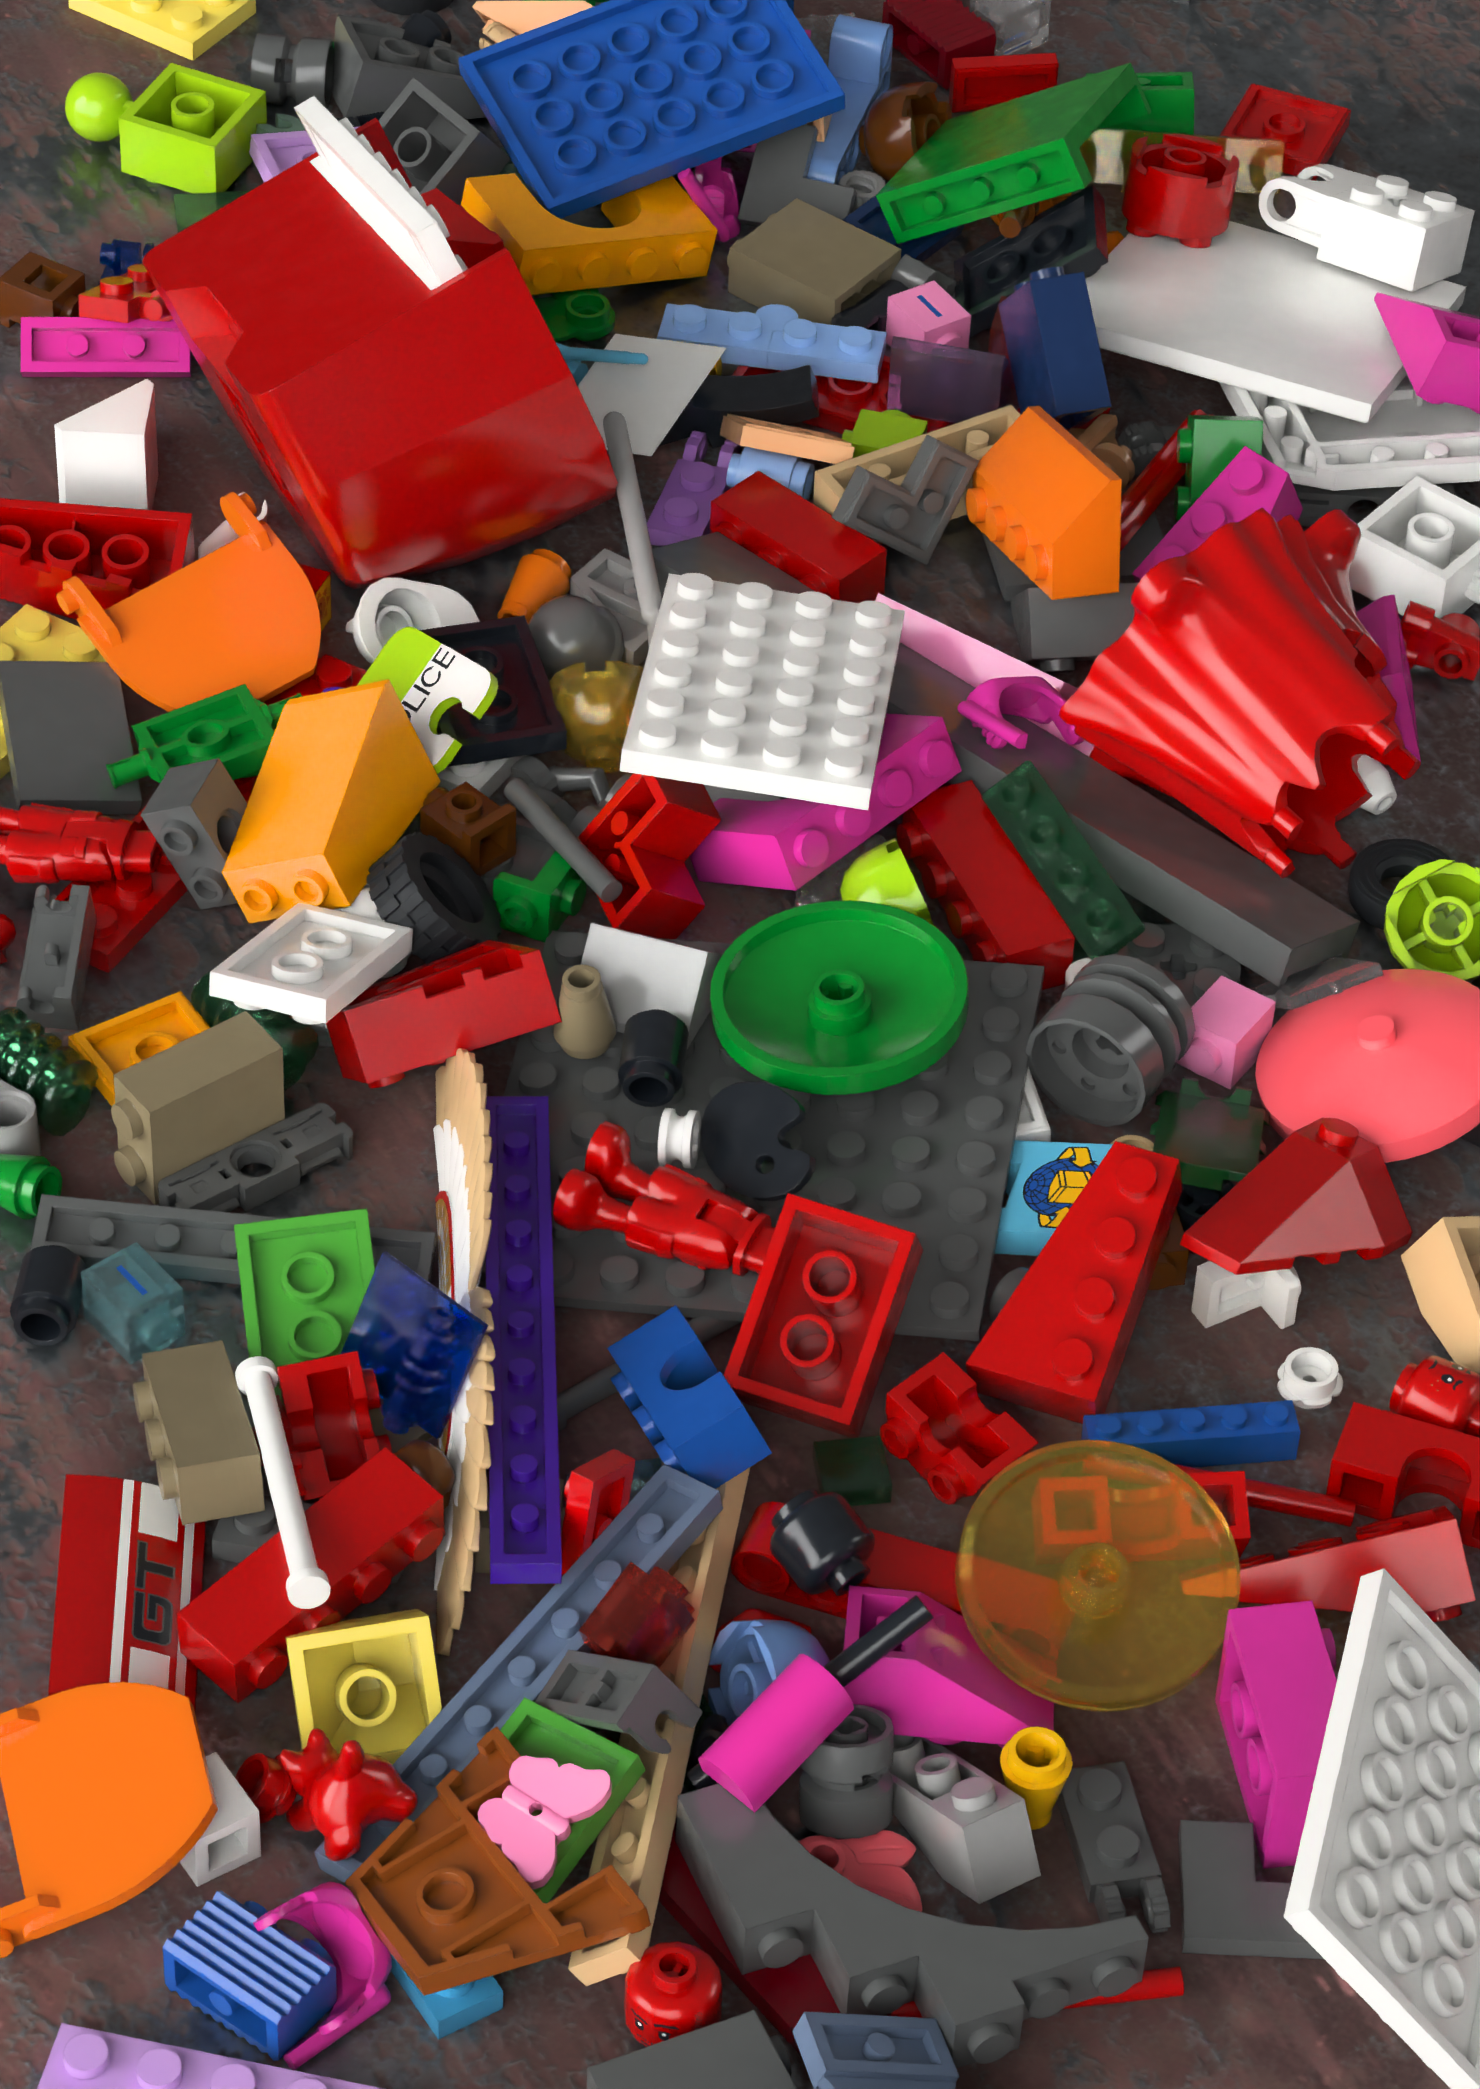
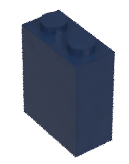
(1055, 347)

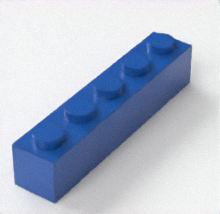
(1205, 1433)

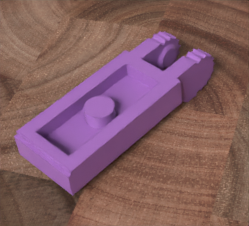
(687, 496)

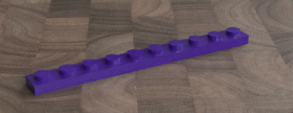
(521, 1284)

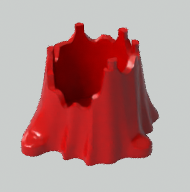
(1249, 688)

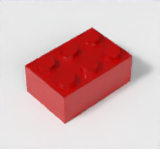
(823, 1315)

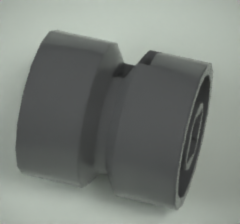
(310, 68)
(848, 1778)

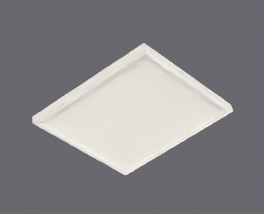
(1256, 317)

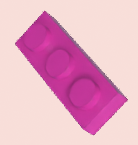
(102, 348)

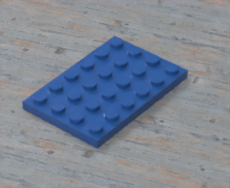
(645, 92)

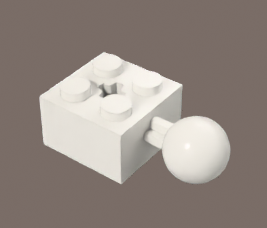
(1420, 550)

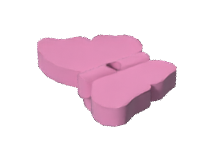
(563, 1795)

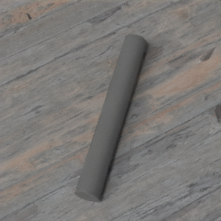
(563, 840)

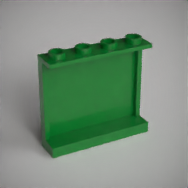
(1008, 154)

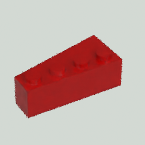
(104, 546)

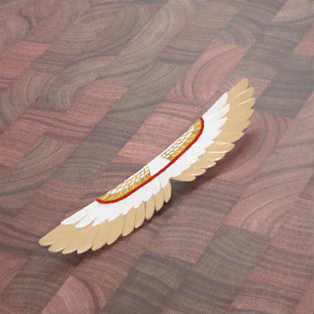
(463, 1239)

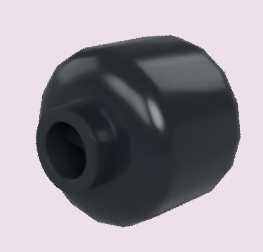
(822, 1542)

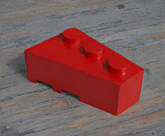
(442, 1006)

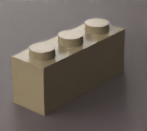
(199, 1433)

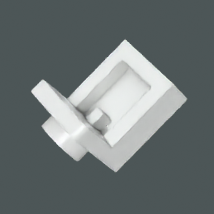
(1226, 1295)

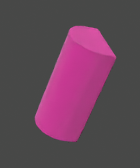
(777, 1732)

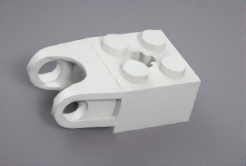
(1373, 224)

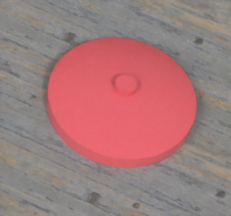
(1384, 1057)

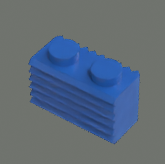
(250, 1979)

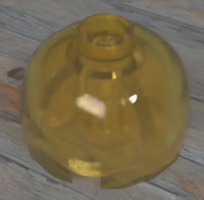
(596, 710)

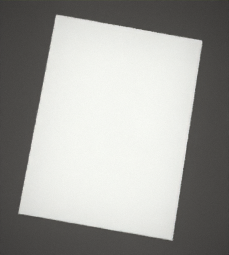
(650, 393)

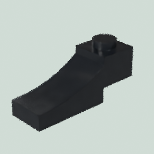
(773, 397)

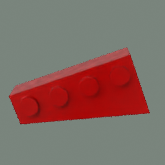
(1080, 1299)

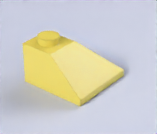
(366, 1681)

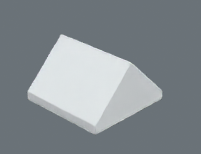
(110, 451)

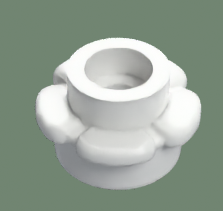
(1309, 1378)

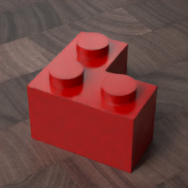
(644, 843)

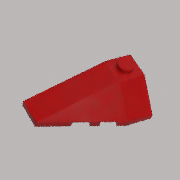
(1306, 1199)
(1415, 1548)

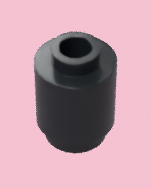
(653, 1057)
(47, 1295)

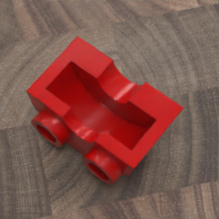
(330, 1418)
(949, 1431)

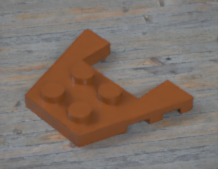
(457, 1904)

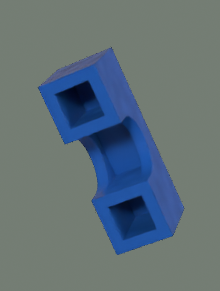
(685, 1402)

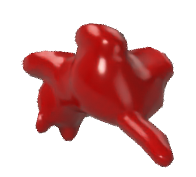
(343, 1793)

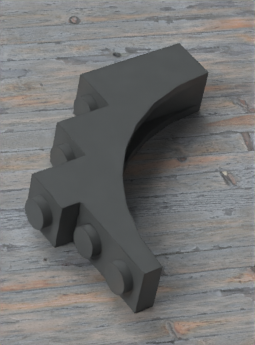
(876, 1954)

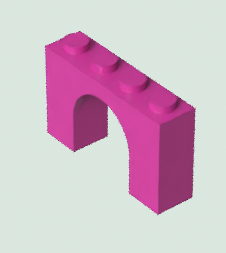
(796, 839)

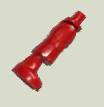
(73, 845)
(669, 1213)

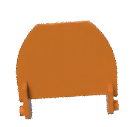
(212, 624)
(99, 1800)

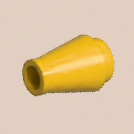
(1036, 1768)

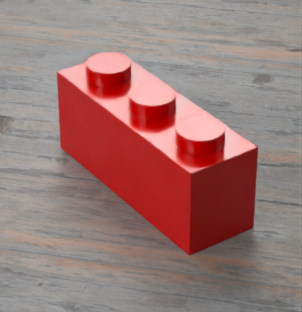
(800, 539)

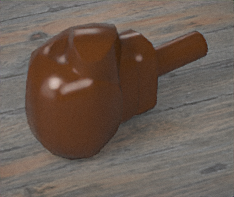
(429, 1464)

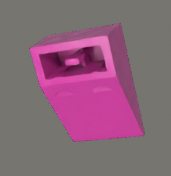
(1436, 349)
(938, 1677)

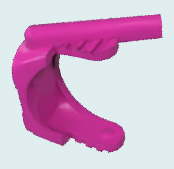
(716, 195)
(1018, 696)
(357, 1952)

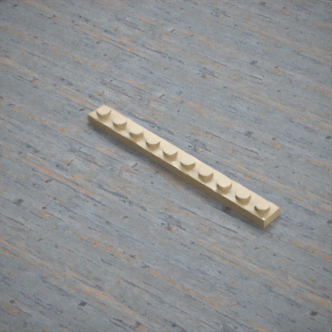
(642, 1827)

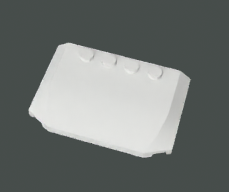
(1390, 450)

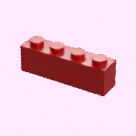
(984, 883)
(360, 1539)

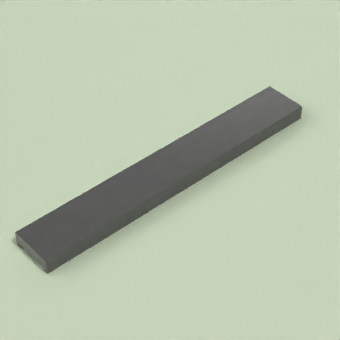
(1138, 838)

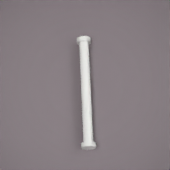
(307, 1584)

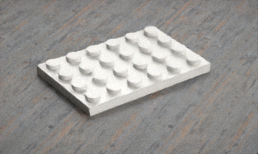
(764, 691)
(1395, 1831)

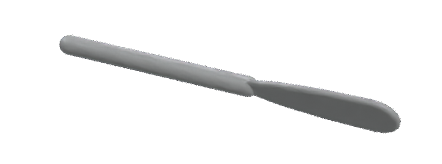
(633, 519)

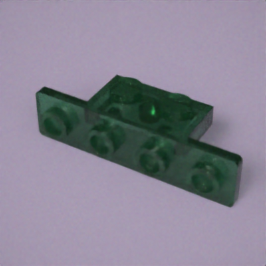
(1063, 862)

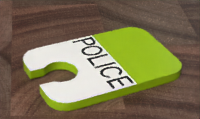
(430, 681)

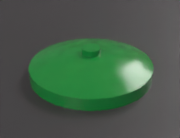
(839, 997)

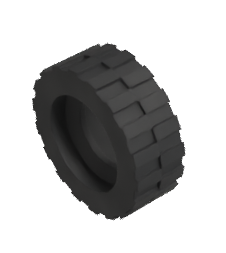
(435, 894)

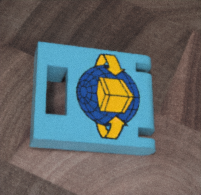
(1042, 1189)

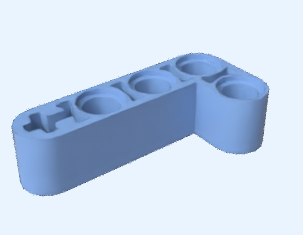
(862, 67)

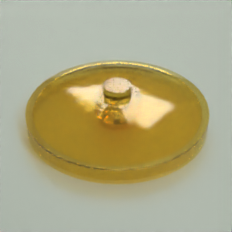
(1097, 1575)

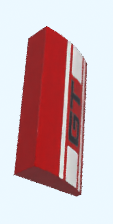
(120, 1584)

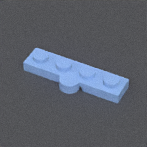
(779, 340)

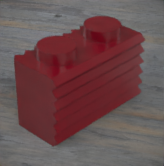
(936, 32)

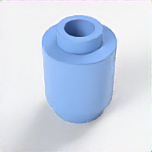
(782, 468)

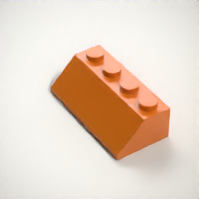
(1050, 507)

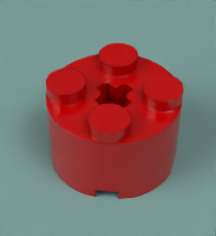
(1179, 189)

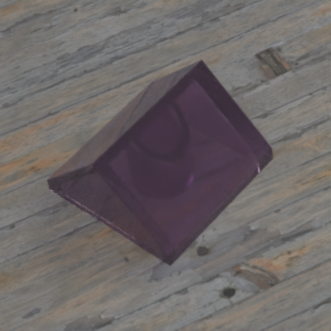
(946, 380)

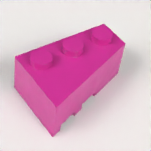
(1236, 493)

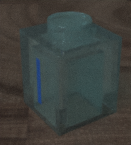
(133, 1303)

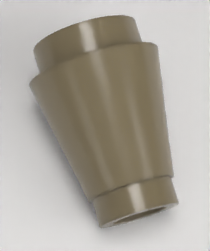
(585, 1014)

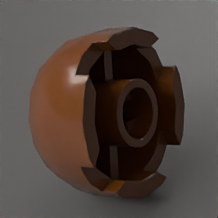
(900, 125)

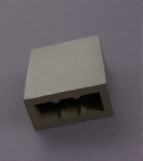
(809, 263)
(196, 1100)

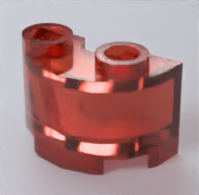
(639, 1617)

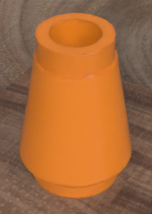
(535, 582)

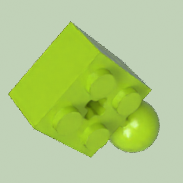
(179, 132)

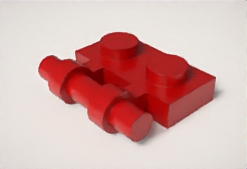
(124, 298)

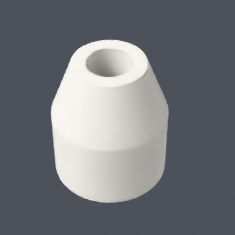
(1379, 784)

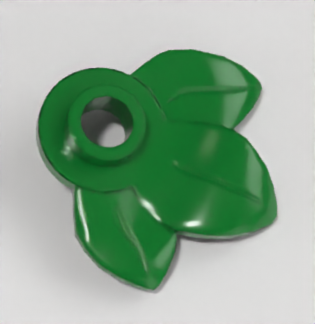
(577, 314)

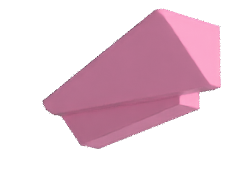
(970, 658)

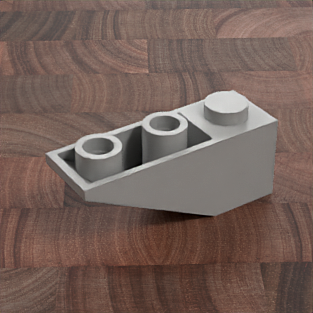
(962, 1819)

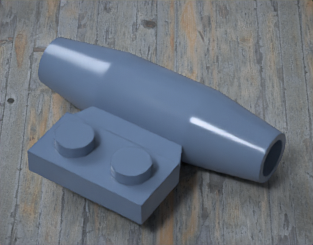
(874, 2052)

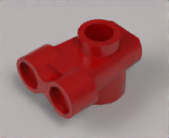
(1441, 644)

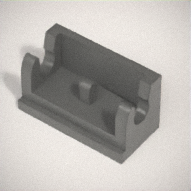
(57, 958)
(617, 1697)

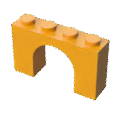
(653, 239)

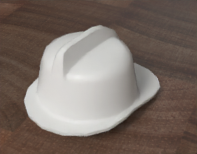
(401, 604)

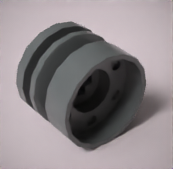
(1110, 1040)

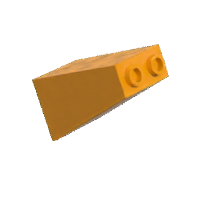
(328, 801)

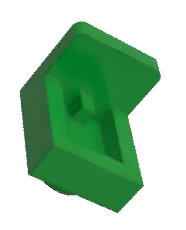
(540, 904)

